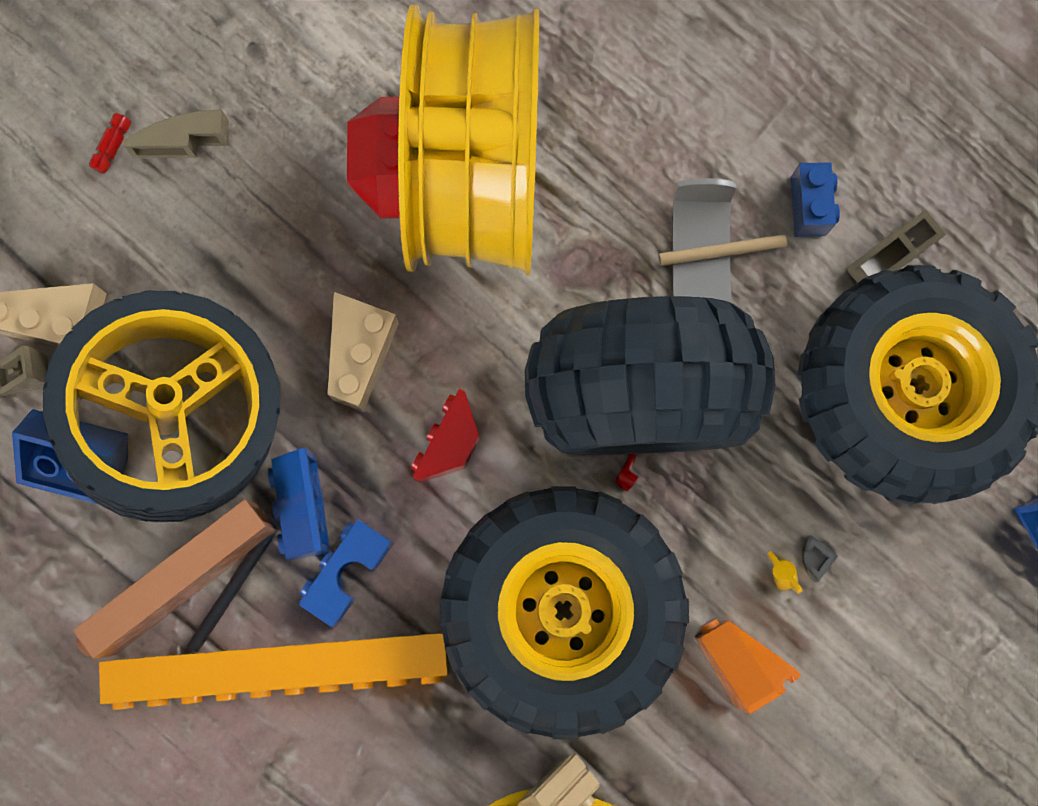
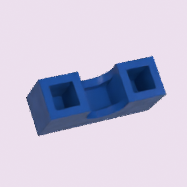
(325, 594)

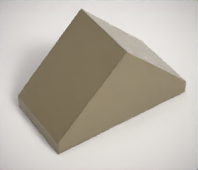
(22, 371)

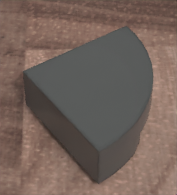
(816, 558)

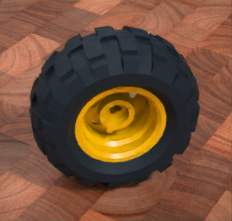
(968, 334)
(621, 659)

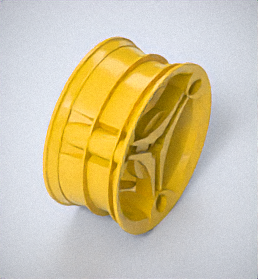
(468, 139)

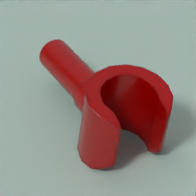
(626, 478)

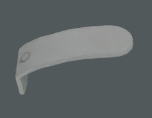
(698, 221)

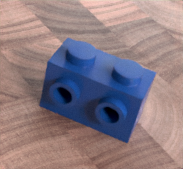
(813, 199)

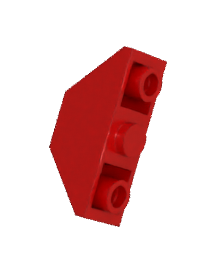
(450, 442)

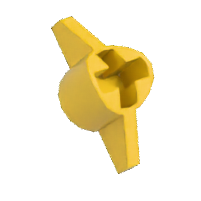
(784, 574)

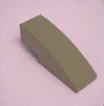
(180, 135)
(899, 247)

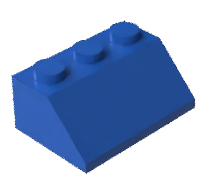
(39, 466)
(299, 505)

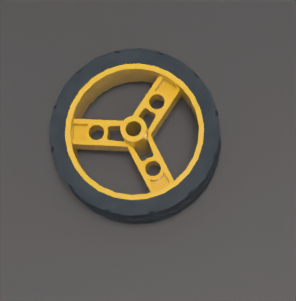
(80, 372)

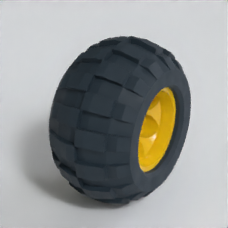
(649, 376)

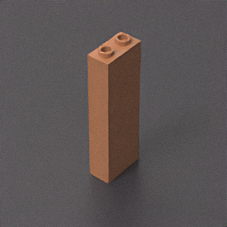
(174, 581)

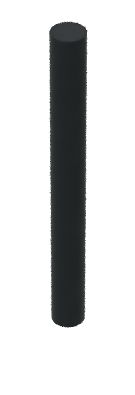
(228, 595)

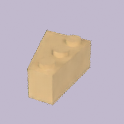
(47, 313)
(357, 350)

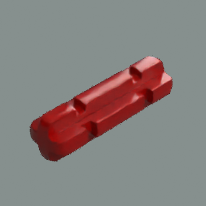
(109, 143)

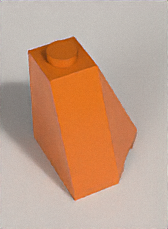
(743, 665)

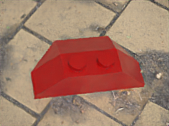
(374, 156)

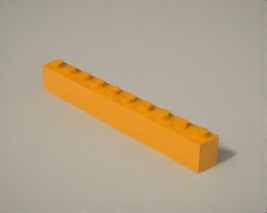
(272, 669)

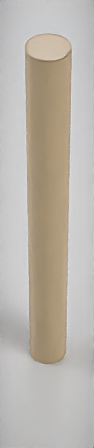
(722, 250)

